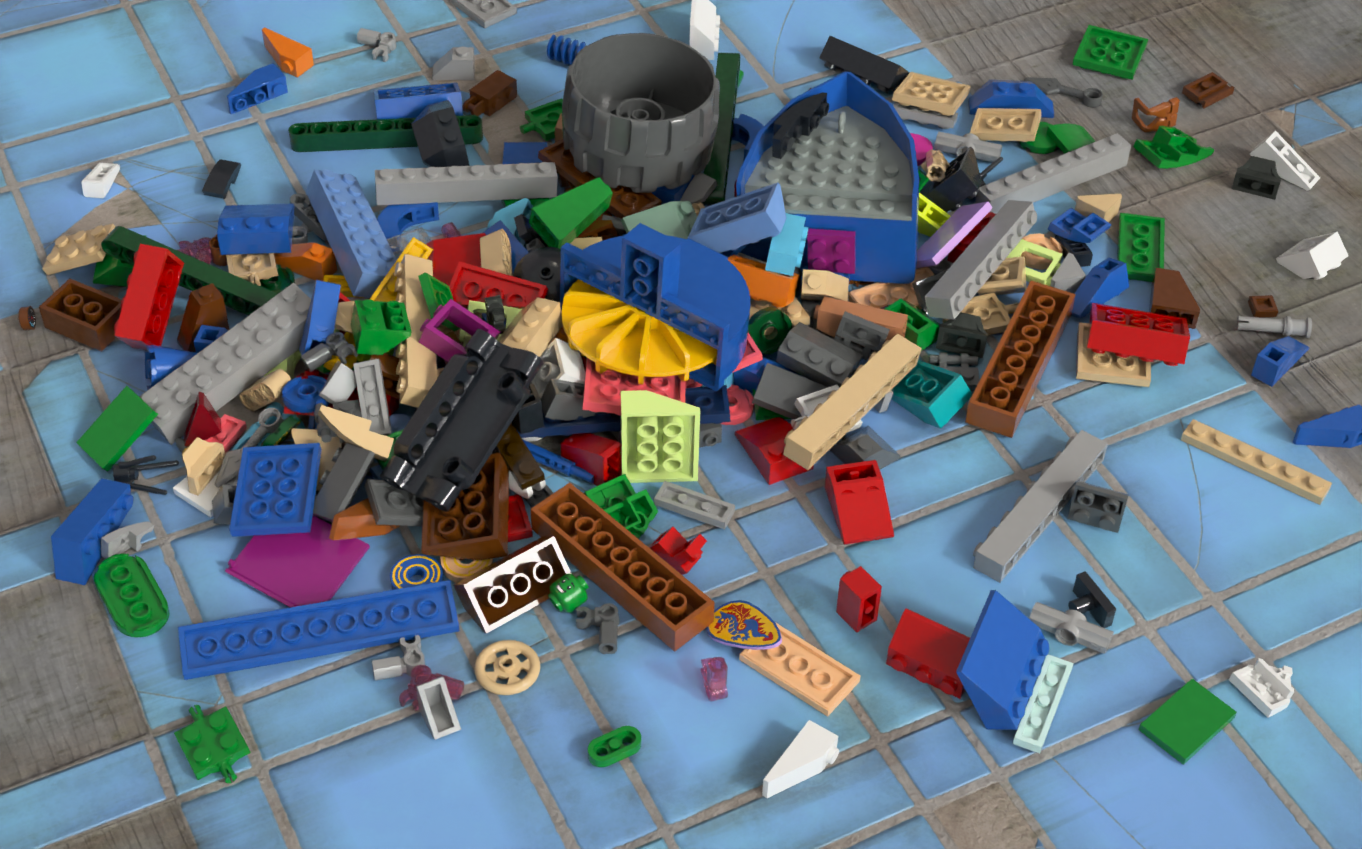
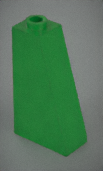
(570, 213)

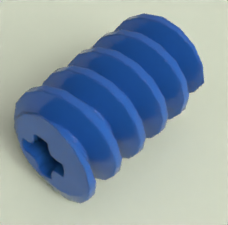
(563, 50)

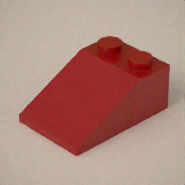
(766, 447)

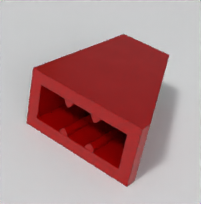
(594, 454)

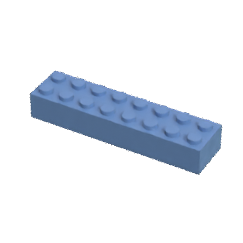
(351, 230)

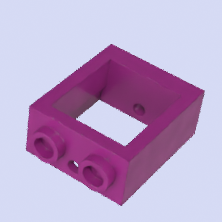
(461, 317)

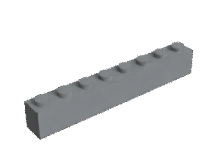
(1057, 173)
(465, 183)
(980, 259)
(1039, 506)

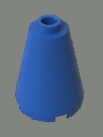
(162, 361)

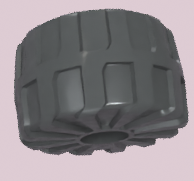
(640, 111)

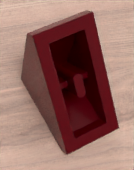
(202, 422)

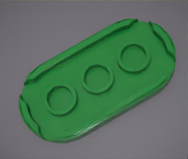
(131, 595)

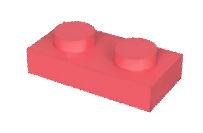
(230, 431)

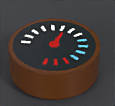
(27, 318)

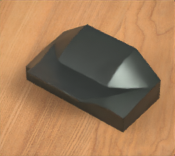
(1258, 177)
(963, 335)

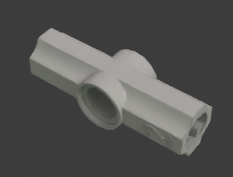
(958, 144)
(1071, 627)

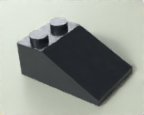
(960, 181)

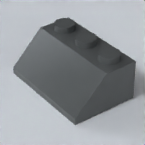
(817, 356)
(342, 482)

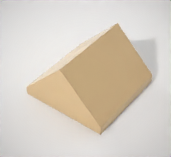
(1007, 278)

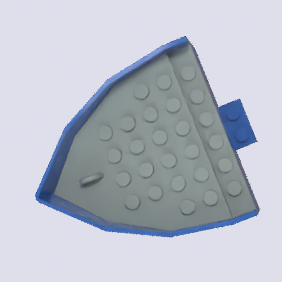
(847, 177)

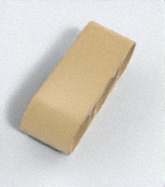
(496, 252)
(264, 390)

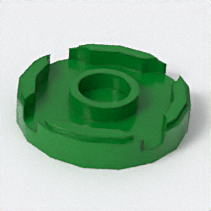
(1043, 143)

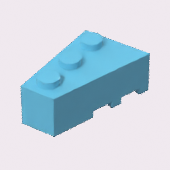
(788, 246)

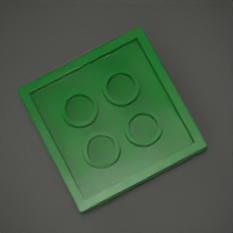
(1110, 52)

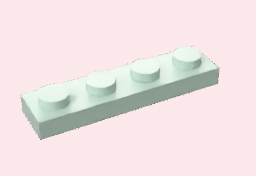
(1043, 704)

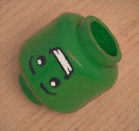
(568, 592)

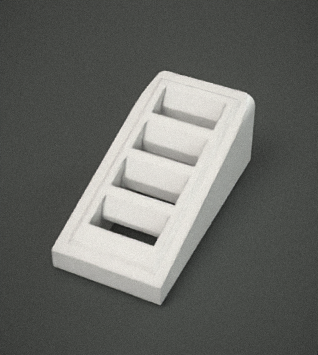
(100, 180)

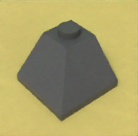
(865, 446)

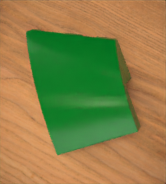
(1172, 148)
(622, 503)

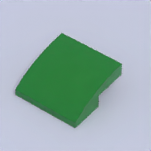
(1069, 136)

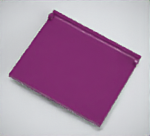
(298, 566)

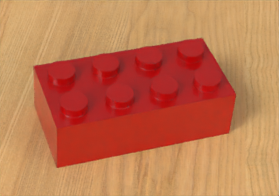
(148, 297)

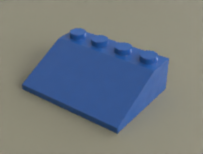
(411, 101)
(1002, 663)

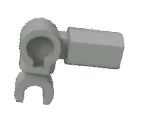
(383, 42)
(395, 666)

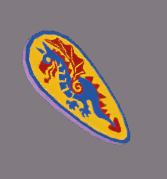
(744, 627)

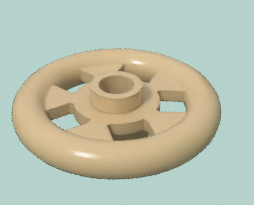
(514, 685)

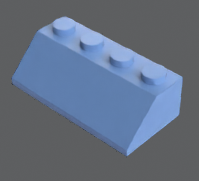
(741, 220)

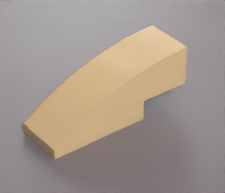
(356, 431)

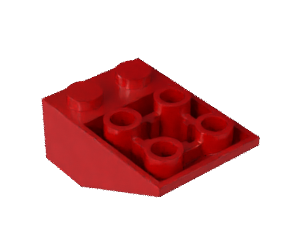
(859, 501)

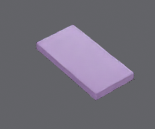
(951, 233)

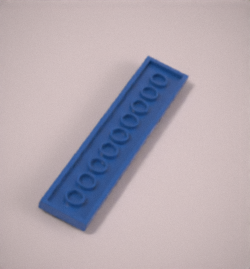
(317, 629)

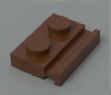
(1207, 90)

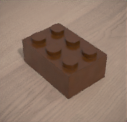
(82, 314)

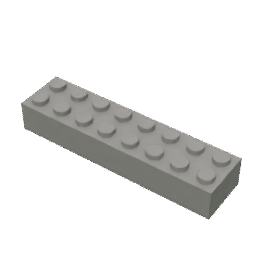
(230, 361)

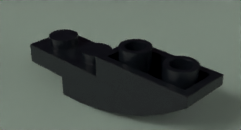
(798, 121)

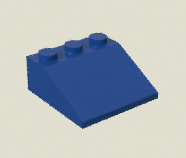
(256, 229)

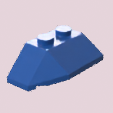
(1011, 95)

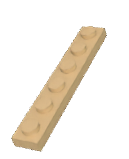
(1256, 461)

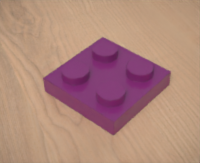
(832, 250)

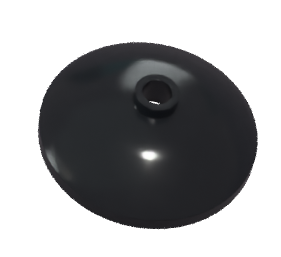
(536, 263)

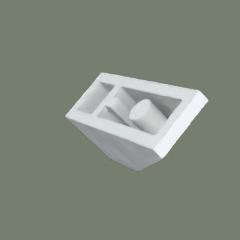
(1288, 162)
(804, 758)

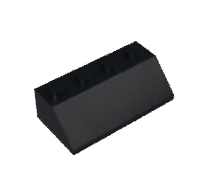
(863, 65)

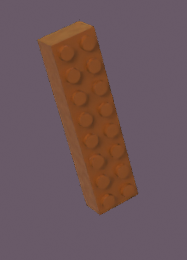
(1020, 359)
(623, 566)

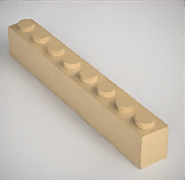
(416, 362)
(851, 401)

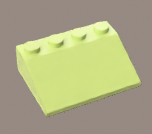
(658, 438)

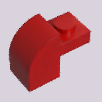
(677, 550)

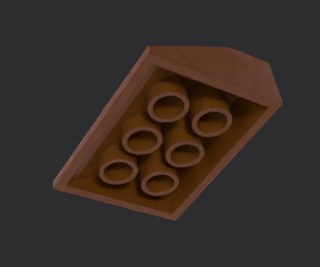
(476, 521)

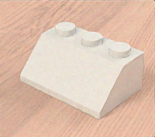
(704, 28)

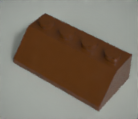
(512, 583)

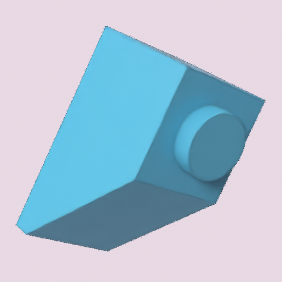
(508, 214)

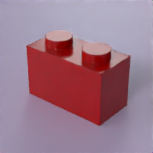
(858, 599)

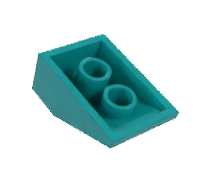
(932, 393)

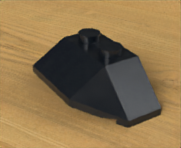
(440, 136)

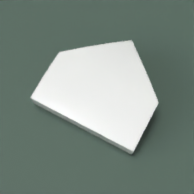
(1265, 686)

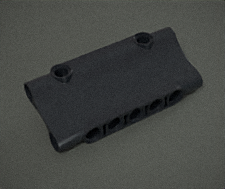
(461, 420)

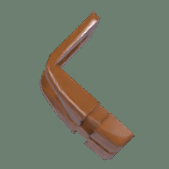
(1165, 112)

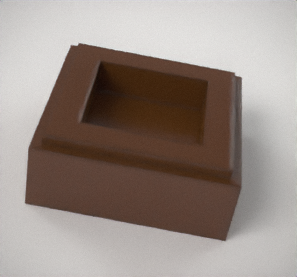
(1263, 306)

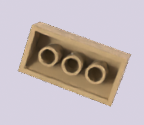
(534, 326)

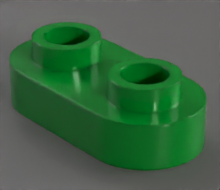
(613, 746)

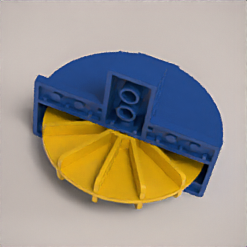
(655, 307)

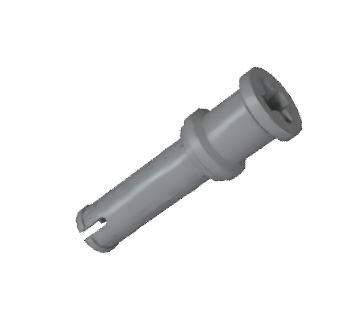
(1285, 326)

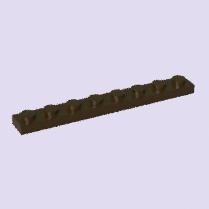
(514, 451)

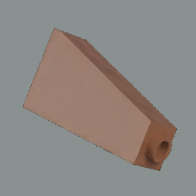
(832, 310)

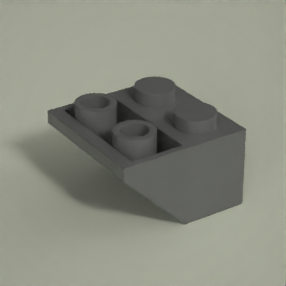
(1097, 506)

